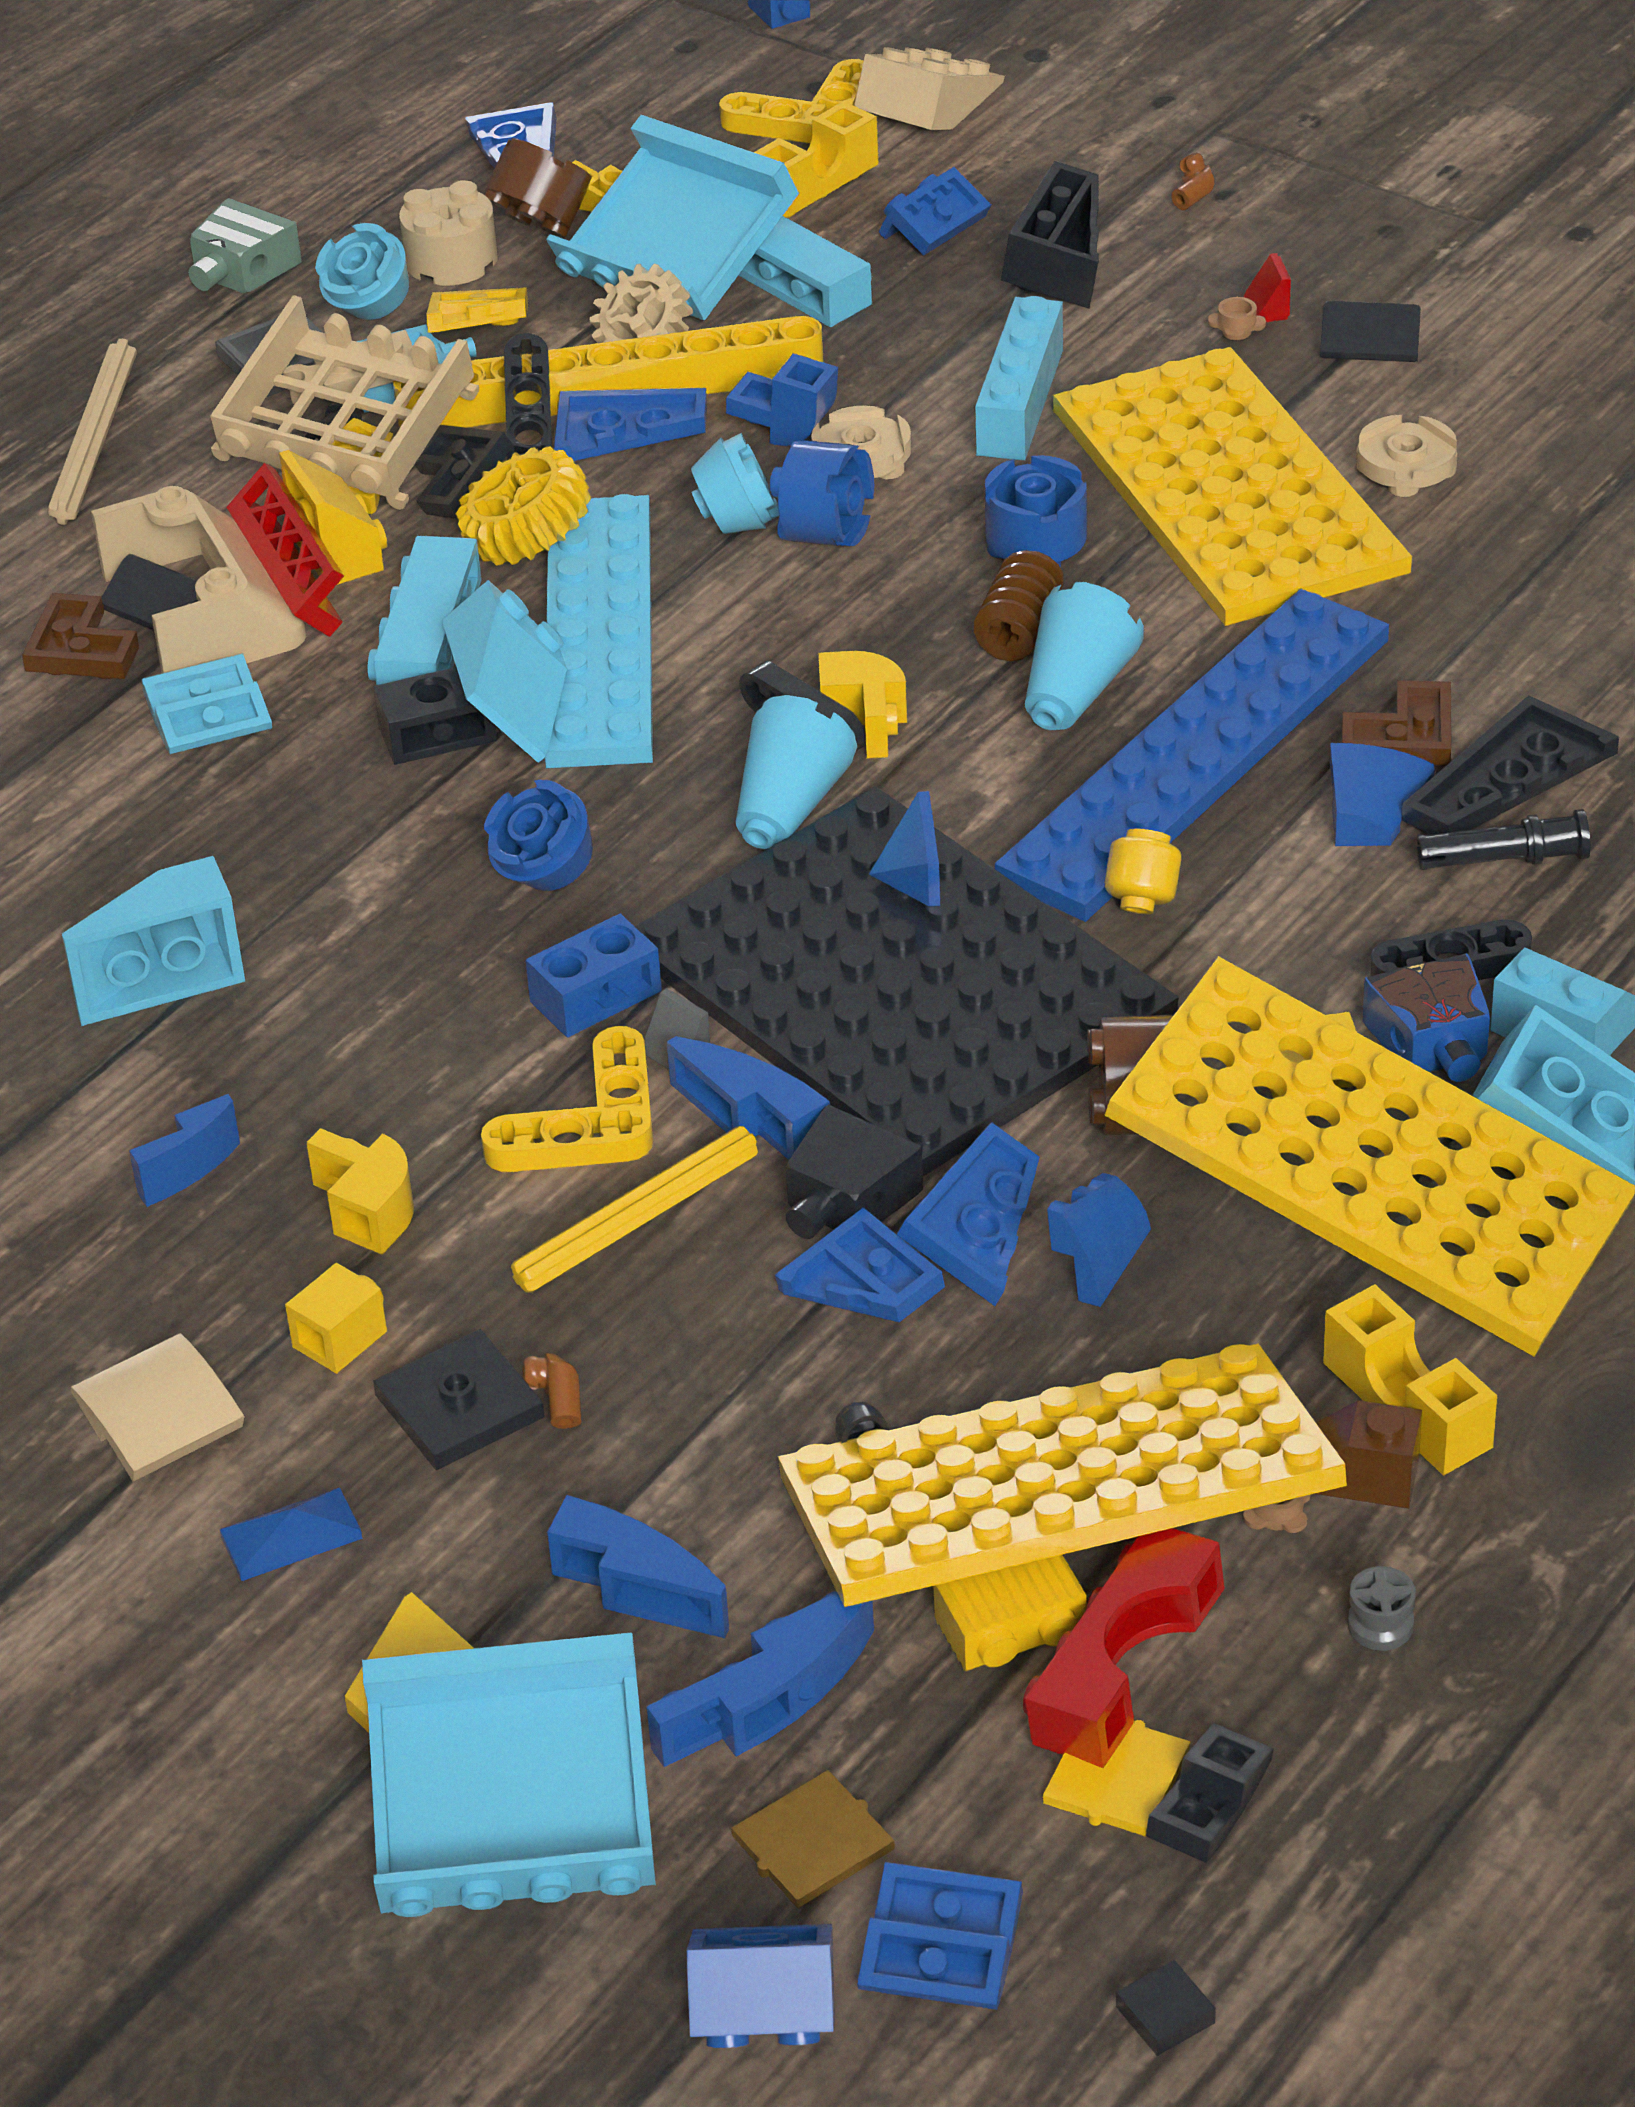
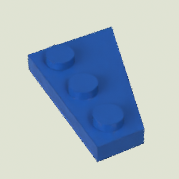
(531, 124)
(619, 420)
(975, 1212)

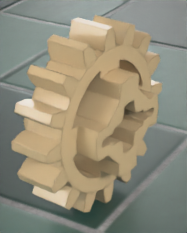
(641, 306)

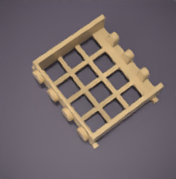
(335, 347)

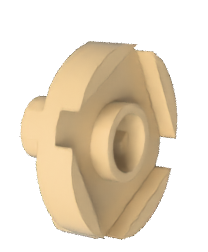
(883, 438)
(1406, 453)

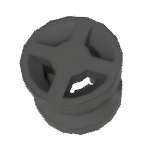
(1391, 1594)

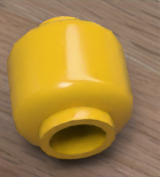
(1143, 870)

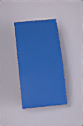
(176, 1161)

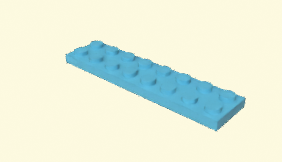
(604, 618)

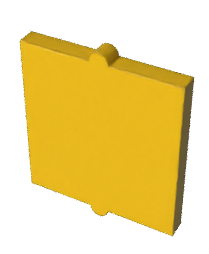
(1127, 1786)

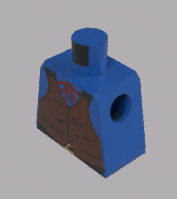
(1431, 1015)

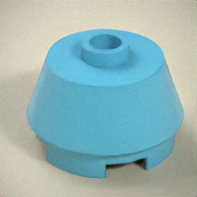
(364, 272)
(733, 487)

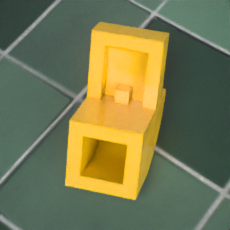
(869, 688)
(364, 1187)

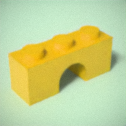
(840, 151)
(1376, 1356)

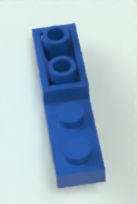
(752, 1700)

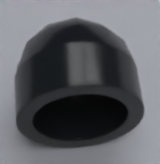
(858, 1419)

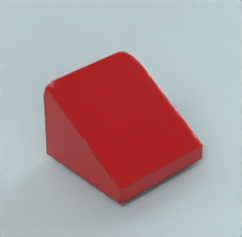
(1271, 290)

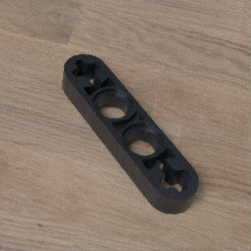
(532, 416)

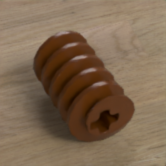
(1014, 603)

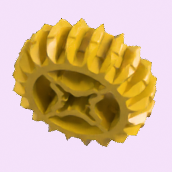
(524, 505)

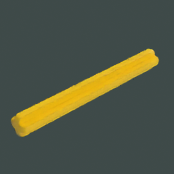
(634, 1209)

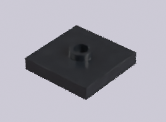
(458, 1399)

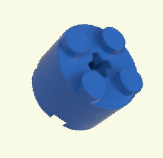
(823, 493)
(1036, 508)

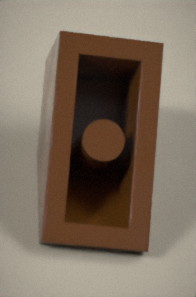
(1378, 1451)

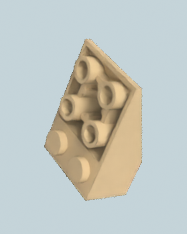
(924, 86)

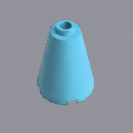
(1078, 651)
(789, 767)

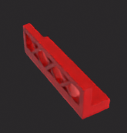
(277, 552)

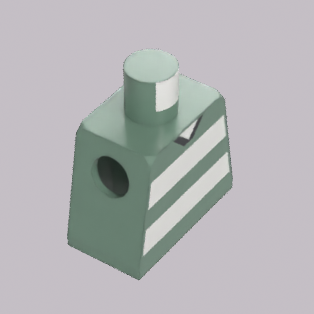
(242, 248)

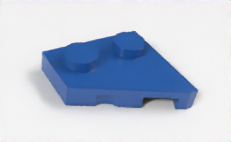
(863, 1271)

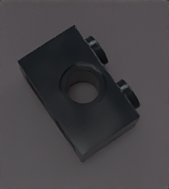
(429, 717)

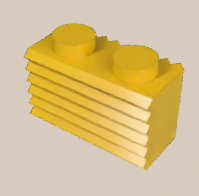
(1009, 1611)

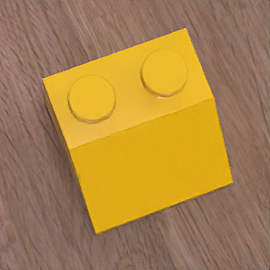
(336, 516)

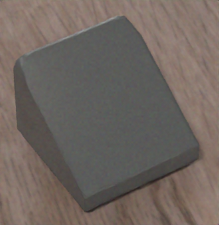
(673, 1018)

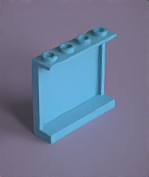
(684, 207)
(507, 1774)

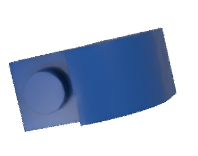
(789, 402)

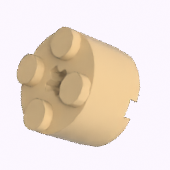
(448, 233)

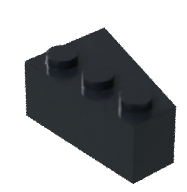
(1057, 237)

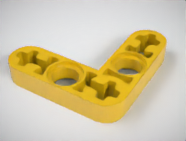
(785, 116)
(608, 1117)

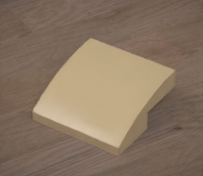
(158, 1406)

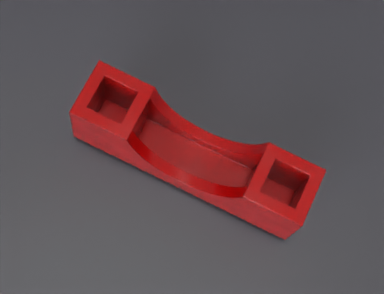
(1158, 1588)

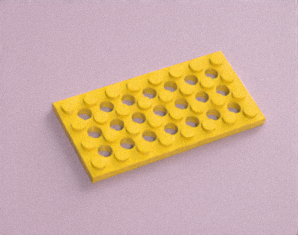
(1142, 445)
(1385, 1183)
(1057, 1473)

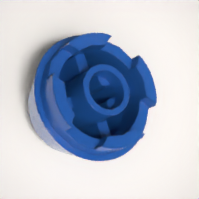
(540, 836)

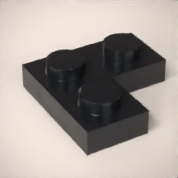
(456, 460)

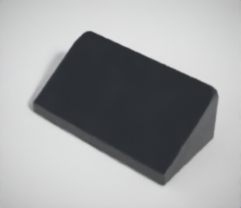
(1370, 331)
(145, 589)

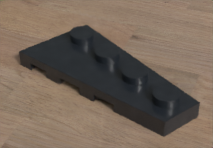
(1508, 765)

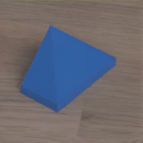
(911, 855)
(290, 1534)

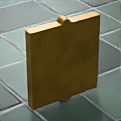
(813, 1838)

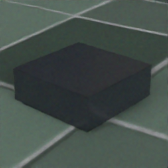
(1165, 2007)

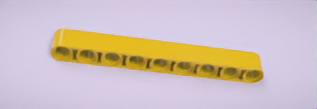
(686, 359)

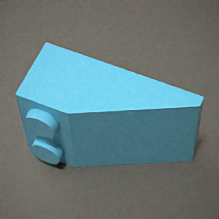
(508, 665)
(155, 944)
(1565, 1091)

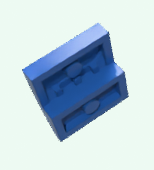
(941, 1936)

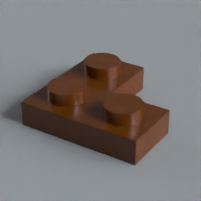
(71, 643)
(1416, 728)

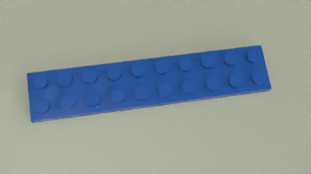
(1195, 748)

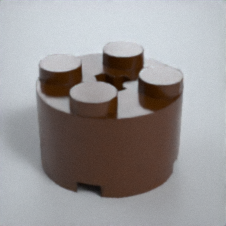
(537, 187)
(1117, 1050)

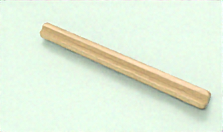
(92, 432)

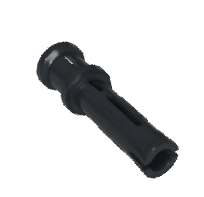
(1530, 840)

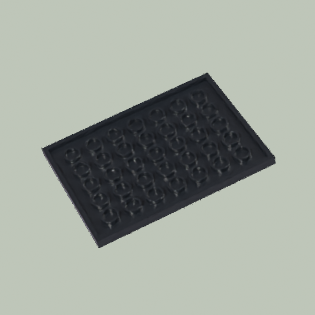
(895, 1003)

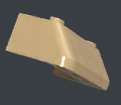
(236, 599)

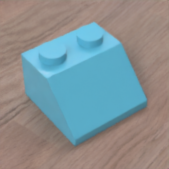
(1576, 999)

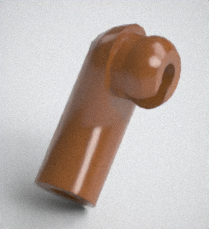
(1197, 181)
(559, 1382)

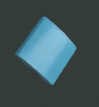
(206, 704)

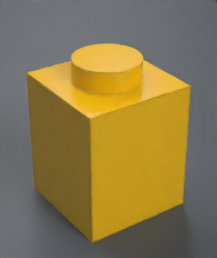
(336, 1317)

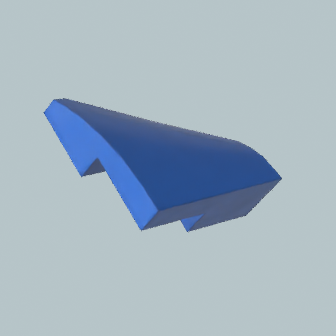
(1371, 790)
(1100, 1231)

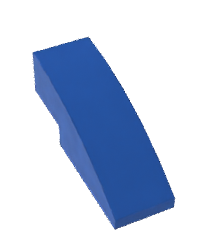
(744, 1092)
(636, 1568)

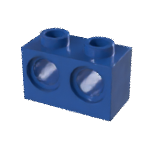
(593, 975)

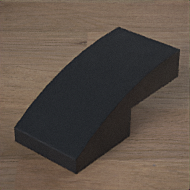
(1211, 1792)

